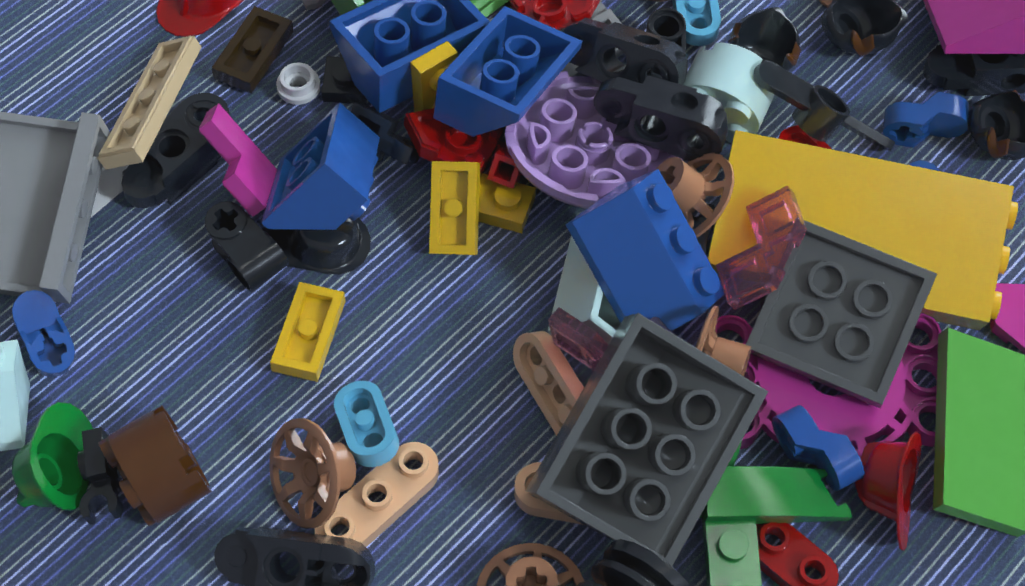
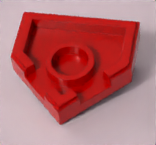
(444, 143)

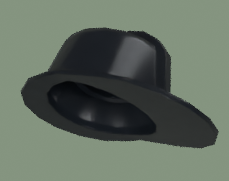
(325, 250)

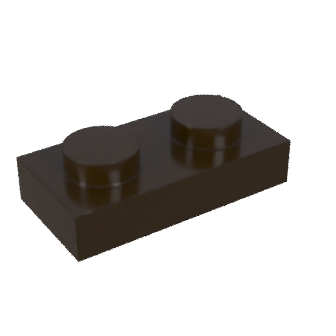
(252, 49)

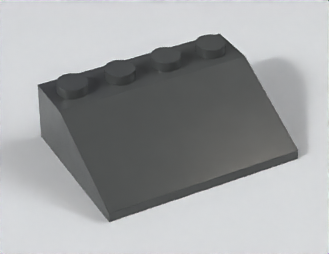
(647, 439)

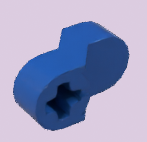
(939, 116)
(48, 355)
(827, 450)

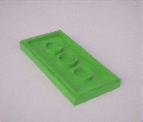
(980, 433)

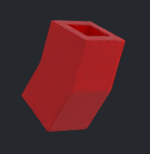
(502, 173)

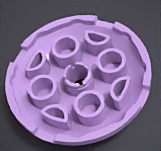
(573, 147)

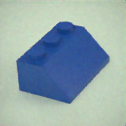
(389, 34)
(501, 73)
(324, 175)
(646, 253)

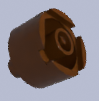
(155, 466)

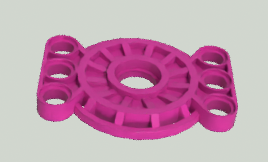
(844, 413)

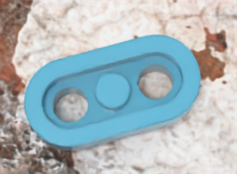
(701, 20)
(366, 423)

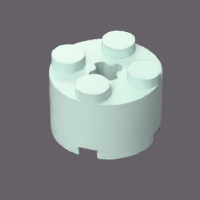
(729, 77)

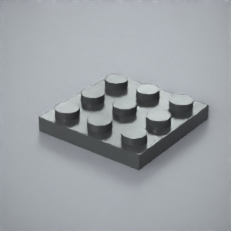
(842, 314)

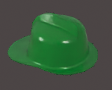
(48, 464)

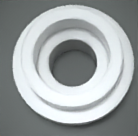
(295, 75)

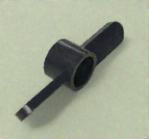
(818, 108)

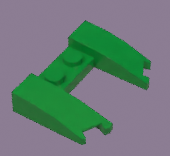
(755, 497)

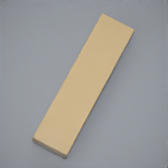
(149, 103)

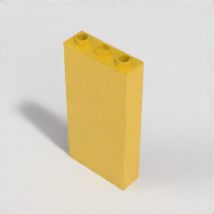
(905, 210)

